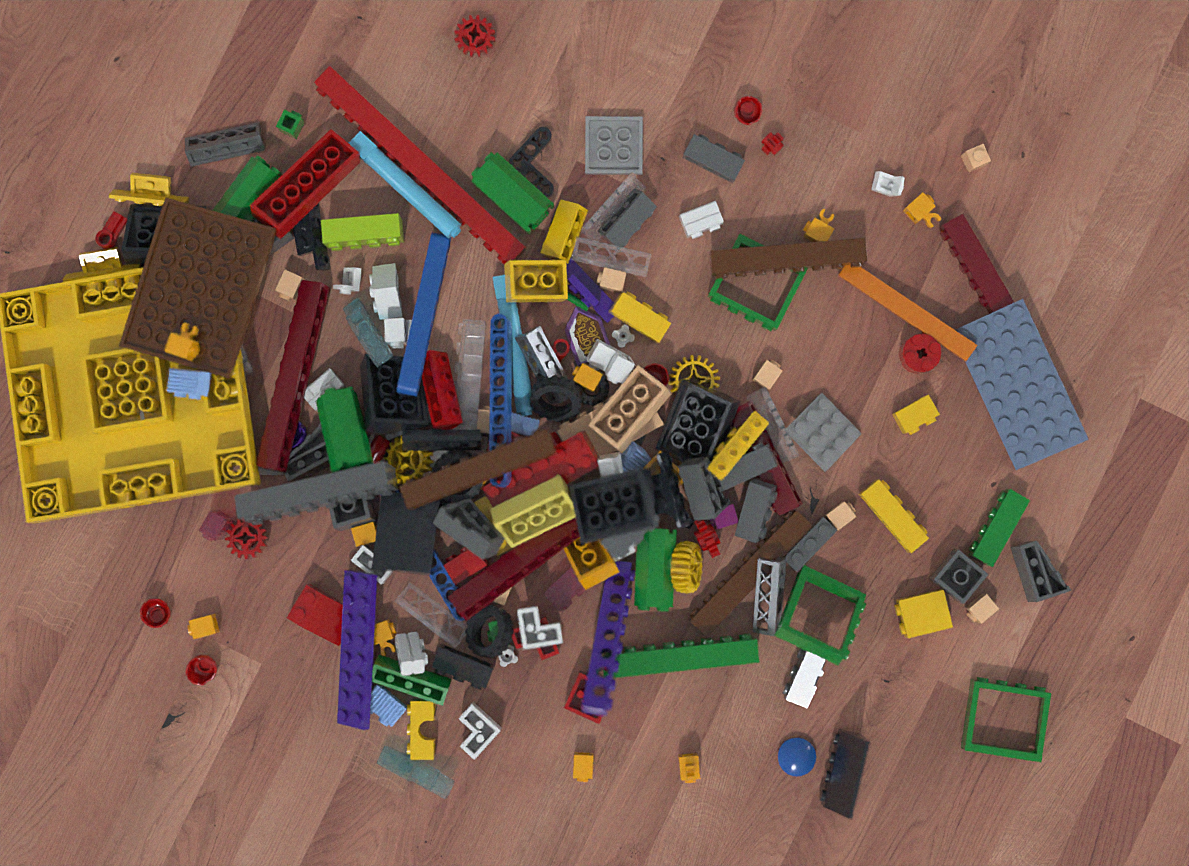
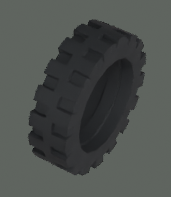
(561, 385)
(455, 456)
(503, 635)

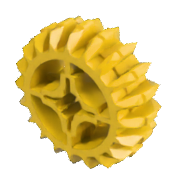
(693, 364)
(419, 461)
(686, 567)

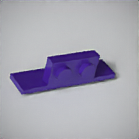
(591, 293)

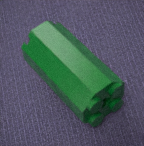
(246, 188)
(511, 192)
(343, 429)
(653, 570)

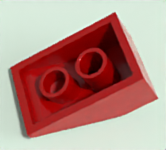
(318, 614)

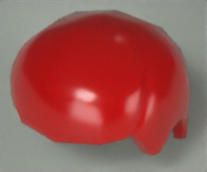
(748, 110)
(659, 372)
(155, 613)
(201, 670)

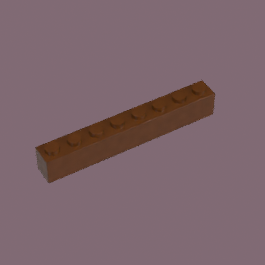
(788, 257)
(478, 469)
(743, 578)

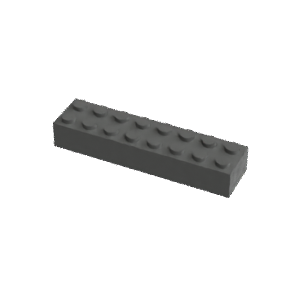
(316, 493)

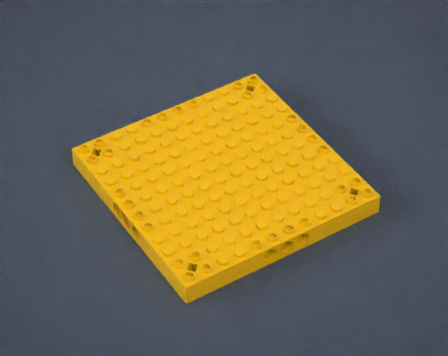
(82, 400)

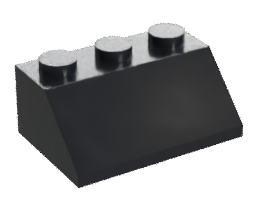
(462, 666)

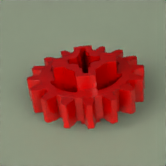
(467, 34)
(707, 538)
(246, 546)

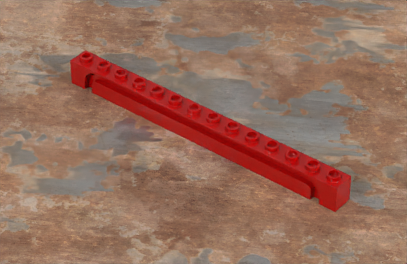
(419, 165)

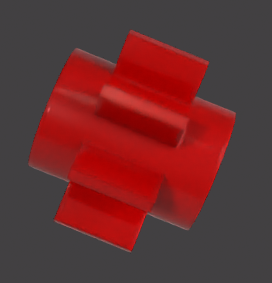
(772, 143)

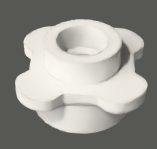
(628, 336)
(511, 659)

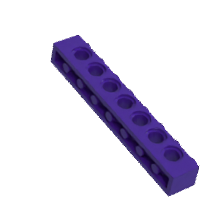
(601, 704)

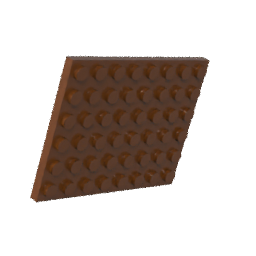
(203, 274)

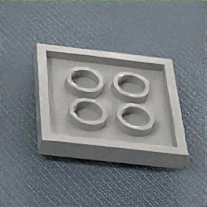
(613, 145)
(823, 432)

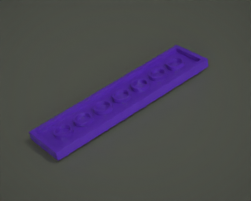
(357, 649)

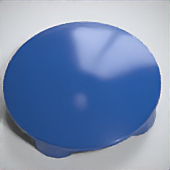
(796, 756)

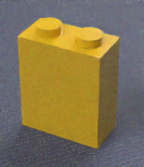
(923, 613)

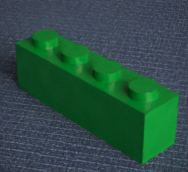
(998, 527)
(421, 685)

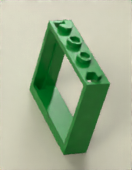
(749, 314)
(807, 642)
(968, 745)

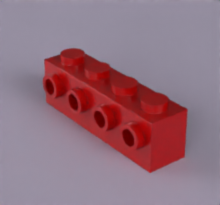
(440, 391)

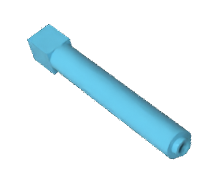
(405, 186)
(520, 374)

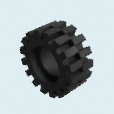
(599, 397)

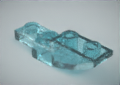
(367, 332)
(416, 771)

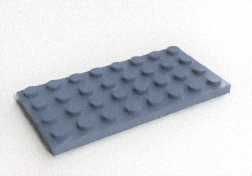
(1021, 386)

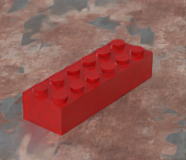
(305, 183)
(573, 460)

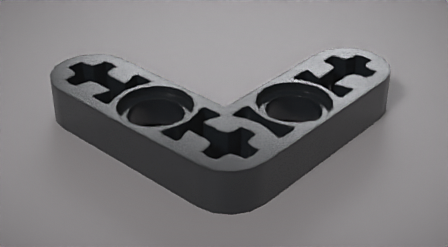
(526, 166)

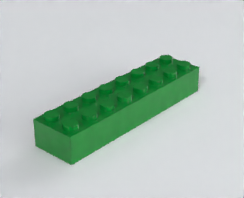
(686, 656)

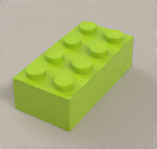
(362, 231)

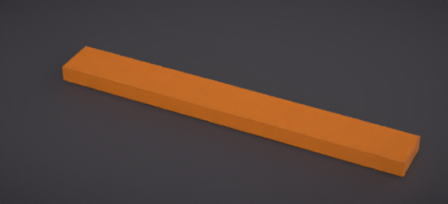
(908, 311)

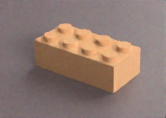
(630, 409)

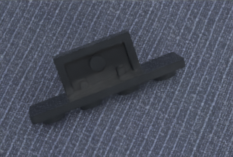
(309, 239)
(667, 492)

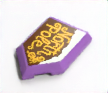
(582, 333)

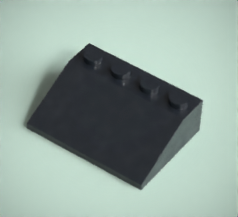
(140, 232)
(385, 408)
(697, 422)
(614, 505)
(404, 536)
(844, 773)

